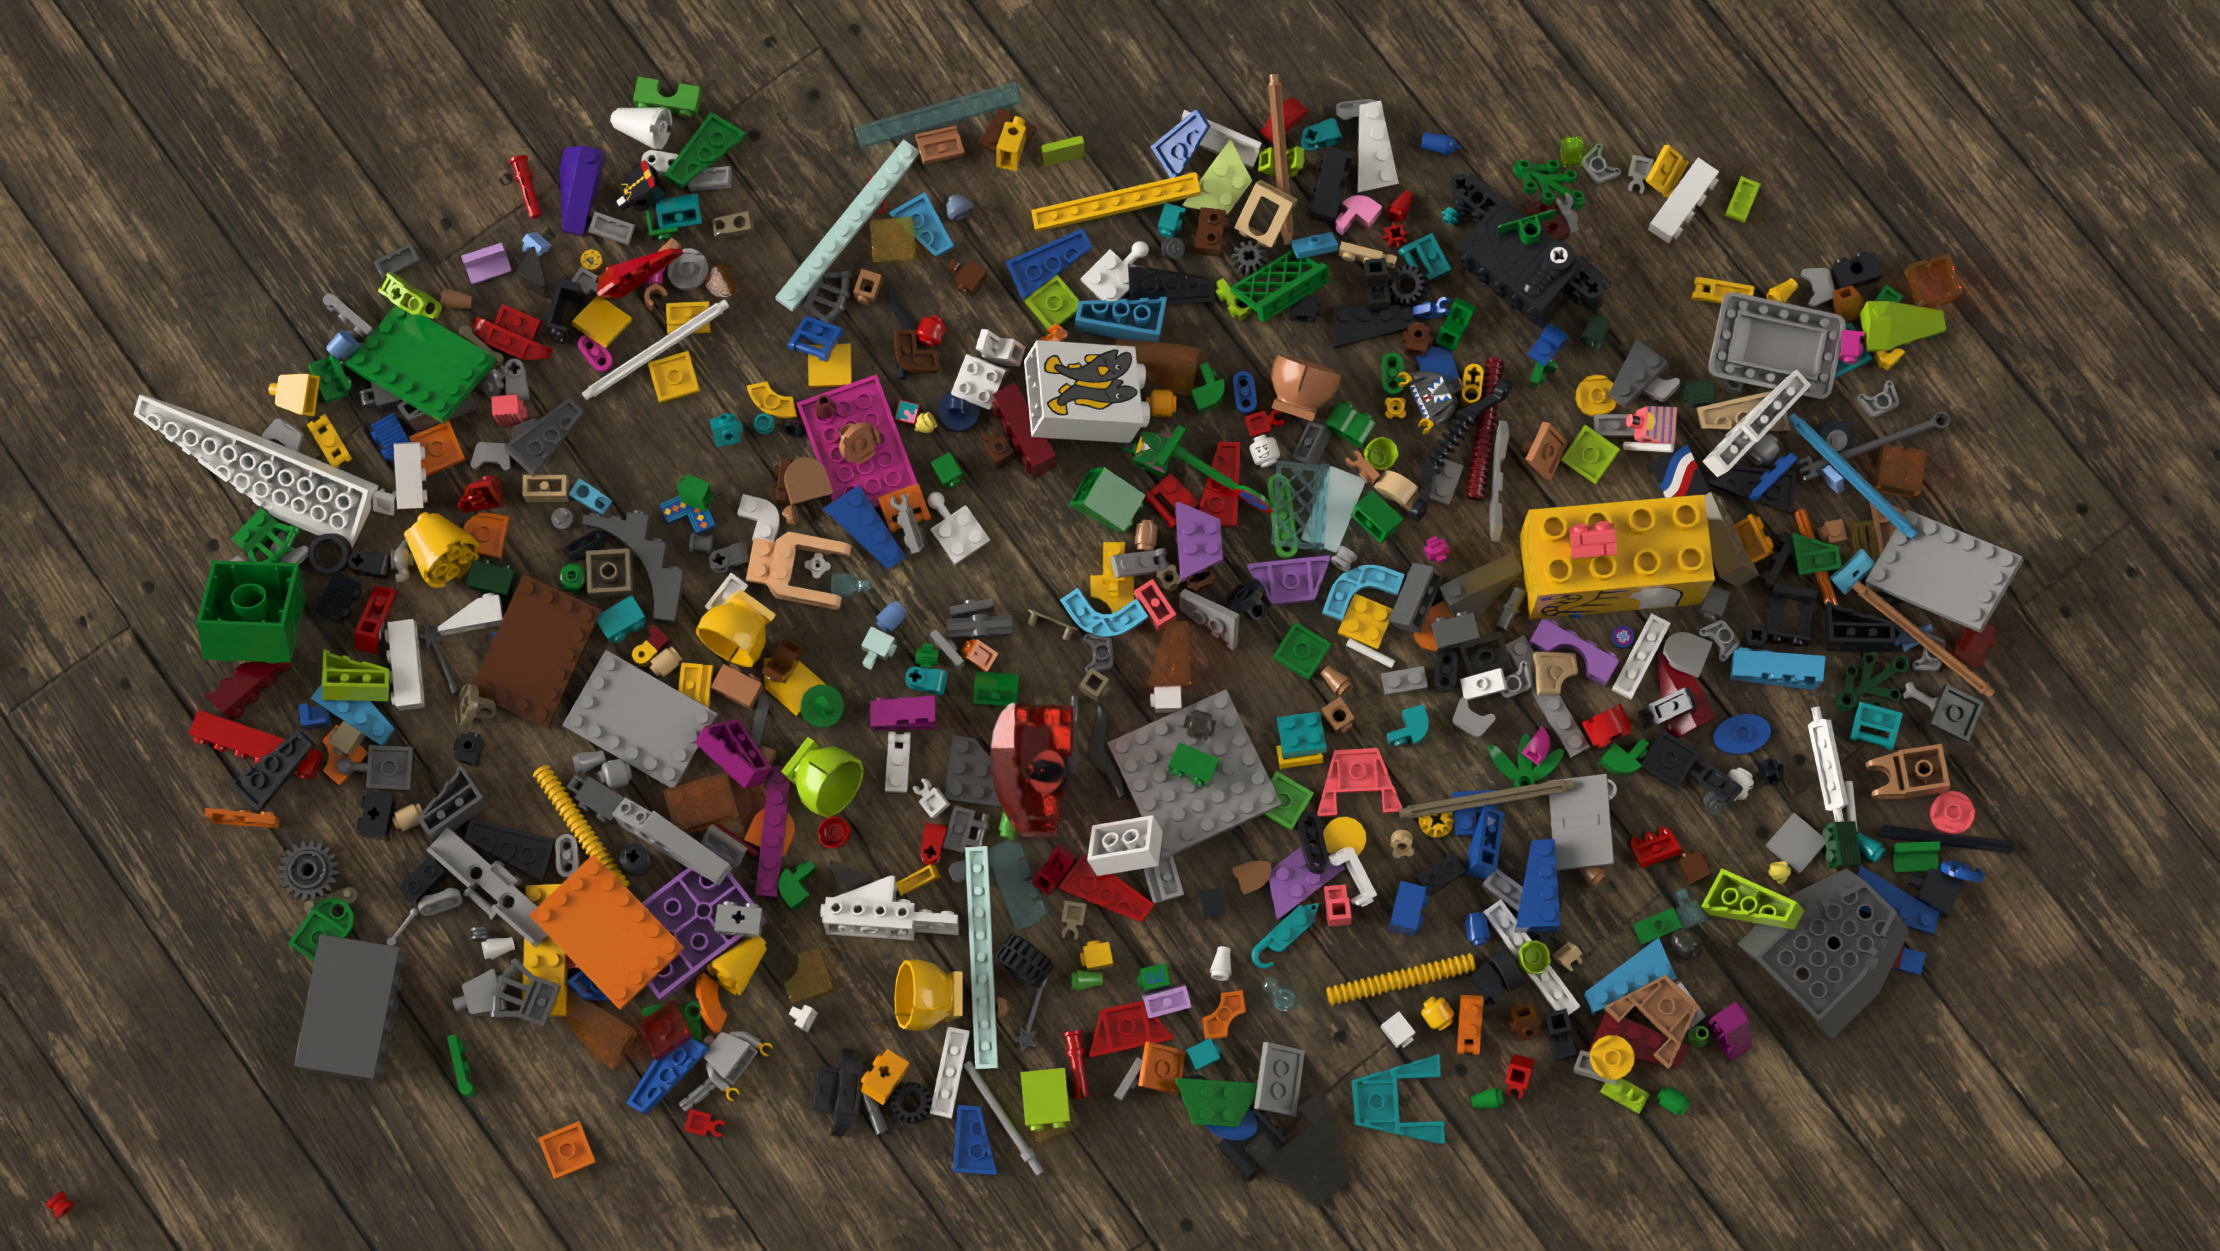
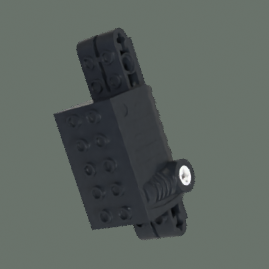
(1529, 277)

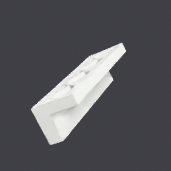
(1218, 137)

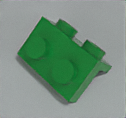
(333, 382)

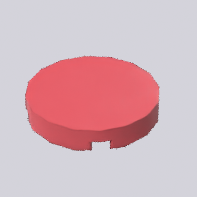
(1952, 812)

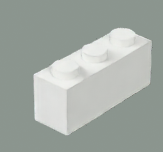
(409, 475)

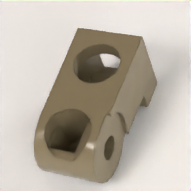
(733, 225)

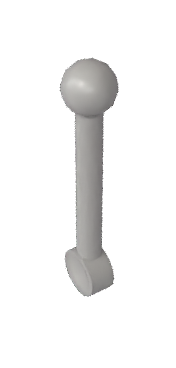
(392, 940)

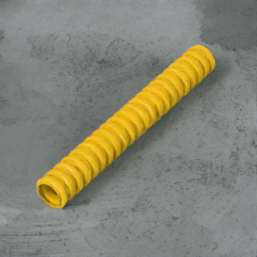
(576, 820)
(1401, 979)

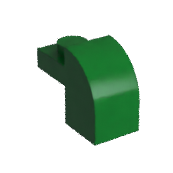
(1455, 324)
(1211, 394)
(1620, 762)
(791, 887)

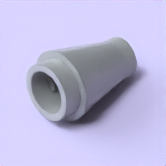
(588, 760)

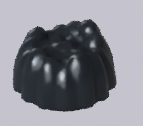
(793, 427)

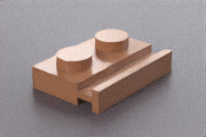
(939, 145)

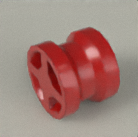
(60, 1204)

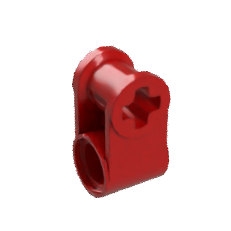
(933, 840)

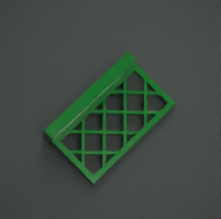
(1288, 292)

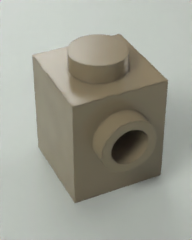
(1095, 685)
(345, 740)

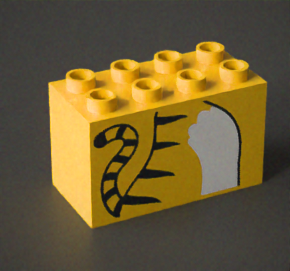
(1658, 560)

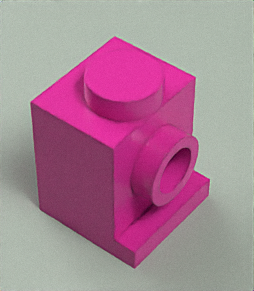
(1850, 346)

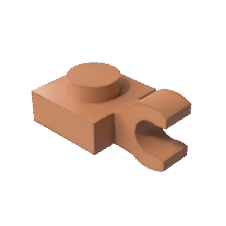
(1366, 470)

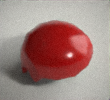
(834, 832)

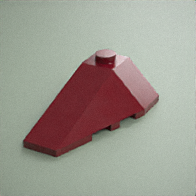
(1674, 680)

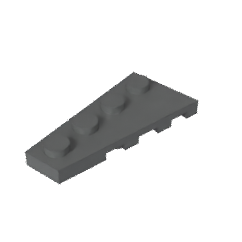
(542, 438)

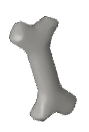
(1912, 692)

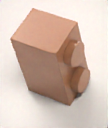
(737, 686)

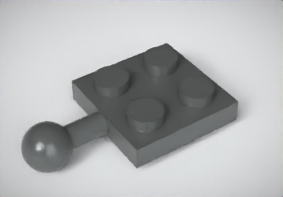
(386, 768)

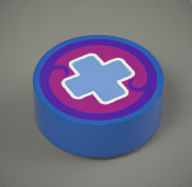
(1622, 637)

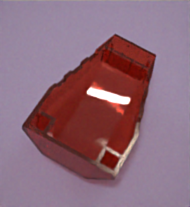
(1016, 740)

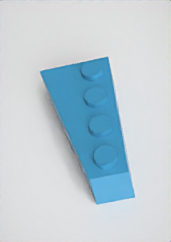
(1632, 975)

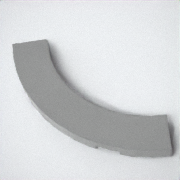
(1496, 483)

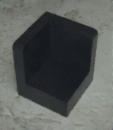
(1211, 903)

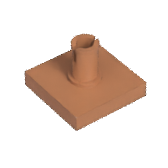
(1545, 450)

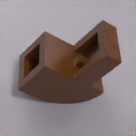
(783, 662)

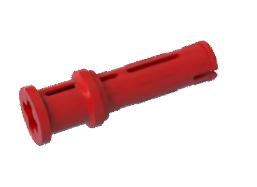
(524, 178)
(1076, 1052)

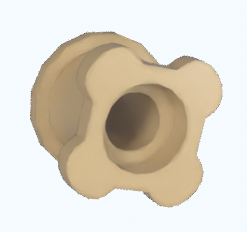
(1401, 842)

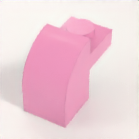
(1360, 209)

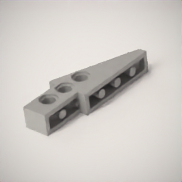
(671, 840)

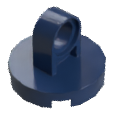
(957, 413)

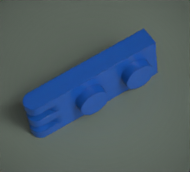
(1782, 465)

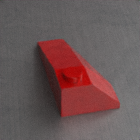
(626, 276)
(482, 495)

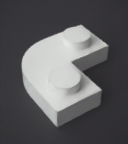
(762, 512)

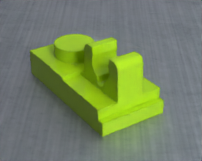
(1626, 1094)

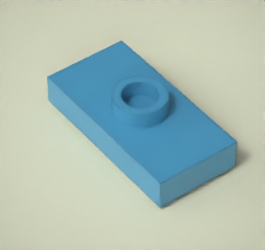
(1314, 245)

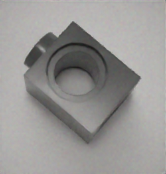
(1714, 604)

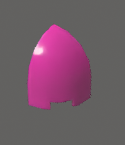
(1538, 746)

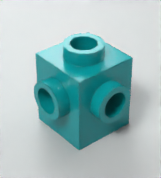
(726, 430)

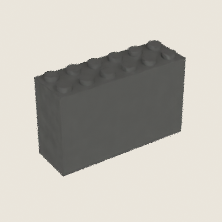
(350, 1009)

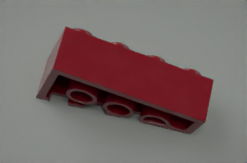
(245, 686)

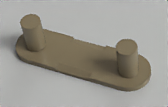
(1069, 628)
(347, 894)

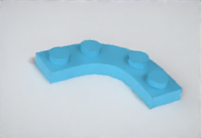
(1356, 579)
(1103, 624)

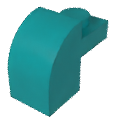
(1416, 727)

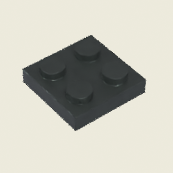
(1955, 713)

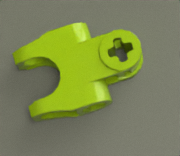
(408, 297)

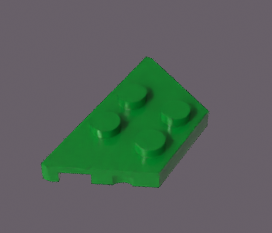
(1216, 1101)

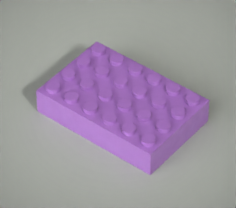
(689, 913)

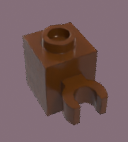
(968, 277)
(998, 448)

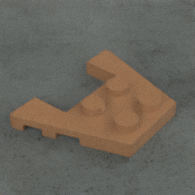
(1665, 1007)

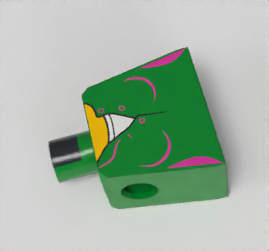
(1147, 452)

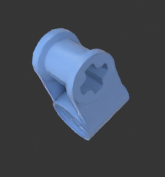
(343, 345)

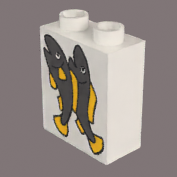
(1085, 391)

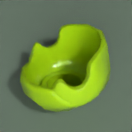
(1381, 453)
(1534, 957)

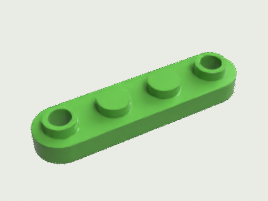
(1284, 514)

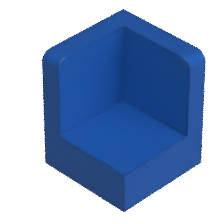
(313, 717)

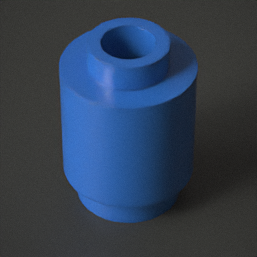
(1477, 928)

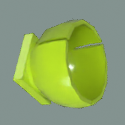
(824, 777)

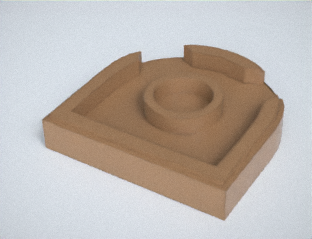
(806, 480)

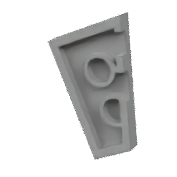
(1219, 619)

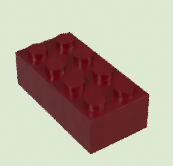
(1014, 411)

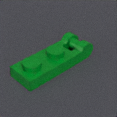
(461, 1066)

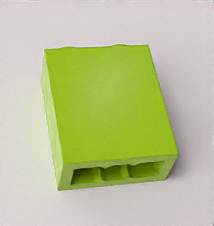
(1045, 1099)

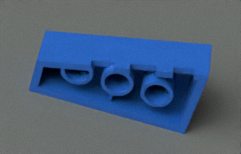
(1539, 895)

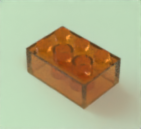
(702, 803)

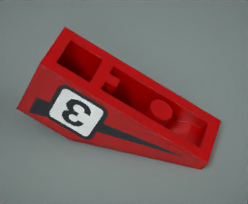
(374, 620)

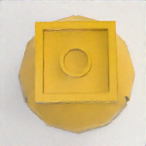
(736, 624)
(926, 995)

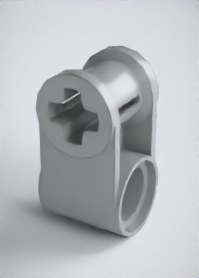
(517, 382)

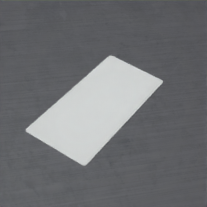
(1343, 494)

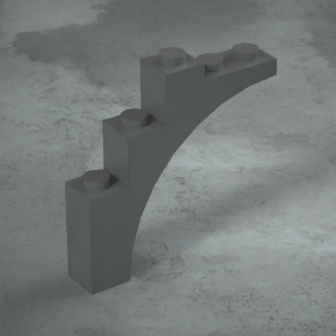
(634, 534)

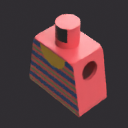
(1654, 424)

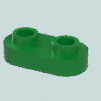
(1389, 374)

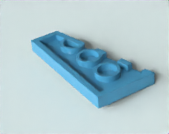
(360, 715)

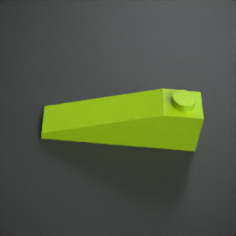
(1894, 324)

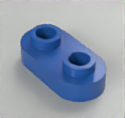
(1245, 393)

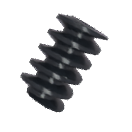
(630, 854)

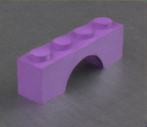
(1551, 637)

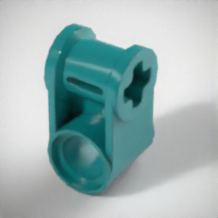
(1322, 134)
(928, 680)

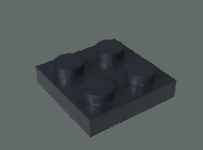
(1669, 759)

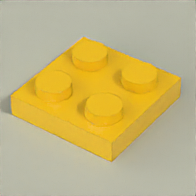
(1365, 621)

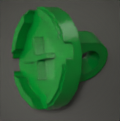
(821, 706)

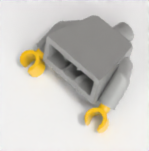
(730, 1057)

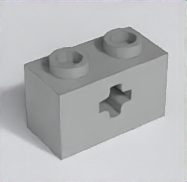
(727, 925)

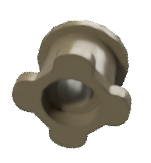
(1169, 572)

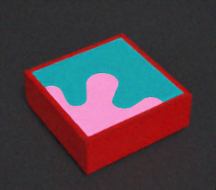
(907, 412)

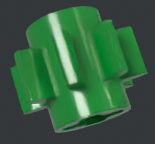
(927, 656)

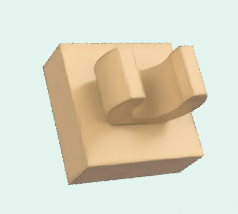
(1567, 955)

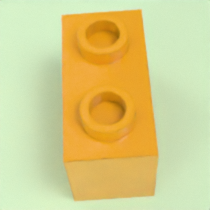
(892, 1067)

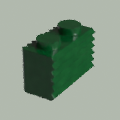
(1841, 844)

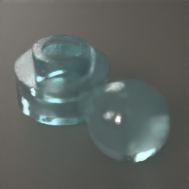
(1283, 998)

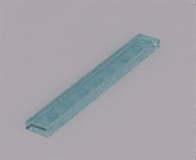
(937, 115)

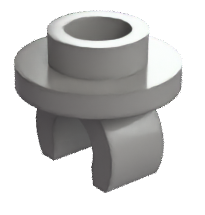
(562, 518)

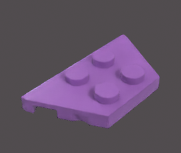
(1197, 540)
(1290, 579)
(1294, 883)

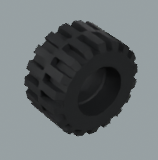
(1024, 960)

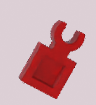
(1259, 423)
(700, 1123)

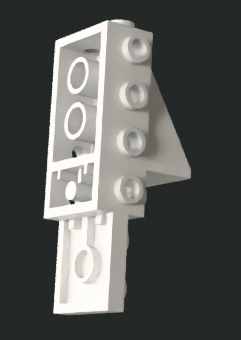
(875, 914)

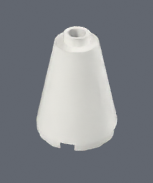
(644, 124)

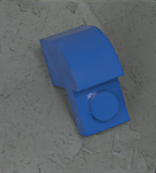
(1548, 345)

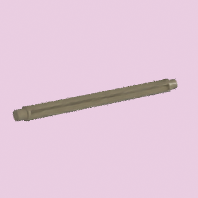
(1488, 798)

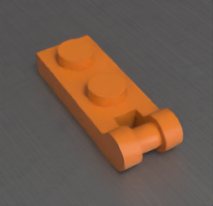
(1470, 1024)

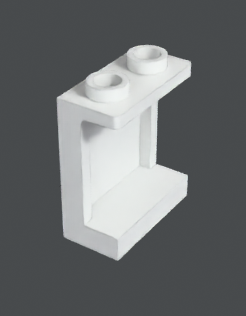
(1358, 874)

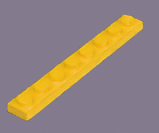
(1116, 202)

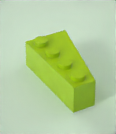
(1749, 902)

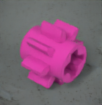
(1436, 550)

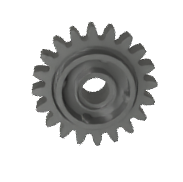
(318, 880)

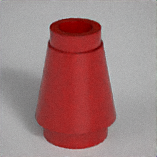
(1400, 207)

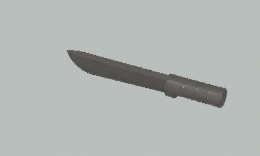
(760, 718)
(1072, 761)

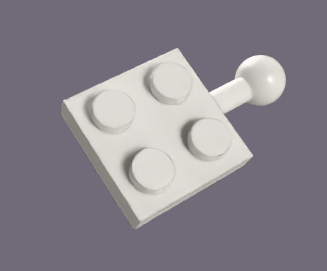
(1109, 276)
(957, 533)

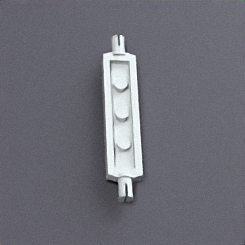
(1828, 764)

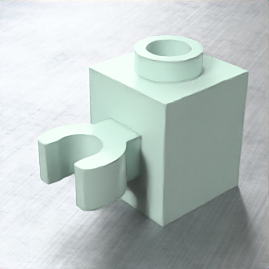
(877, 645)

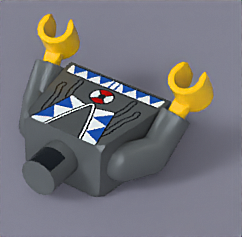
(1433, 396)

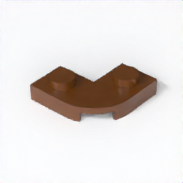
(909, 357)

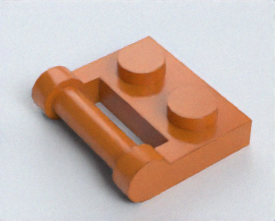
(915, 500)

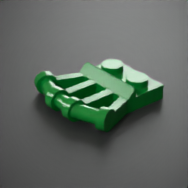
(259, 530)

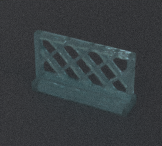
(1318, 510)

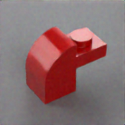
(1293, 115)

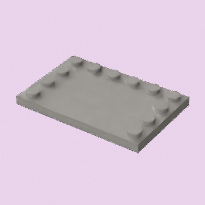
(1945, 572)
(639, 719)

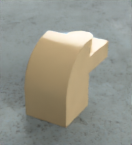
(1397, 489)

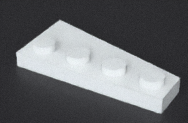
(1375, 156)

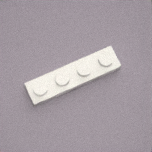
(1641, 656)
(949, 1072)

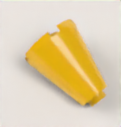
(738, 964)

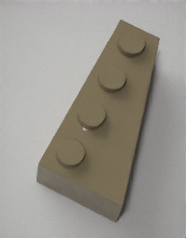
(1726, 545)

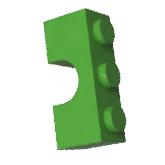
(684, 102)

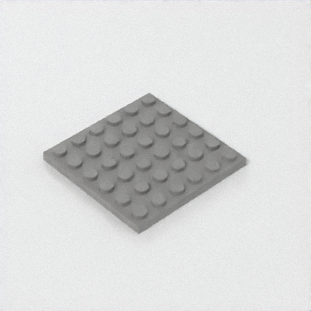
(1182, 809)

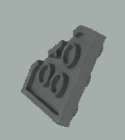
(970, 774)

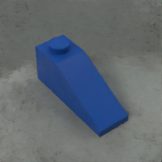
(1485, 844)

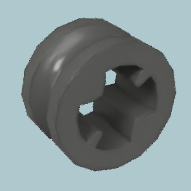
(480, 933)

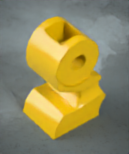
(1887, 360)

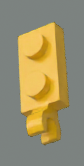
(1109, 550)

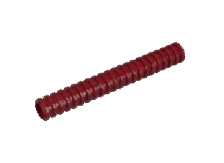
(1484, 432)

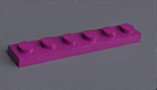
(773, 833)

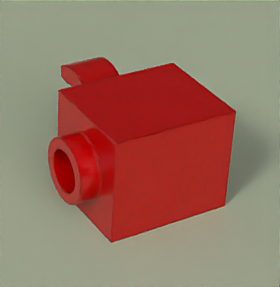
(1519, 1074)

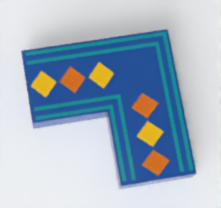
(676, 510)

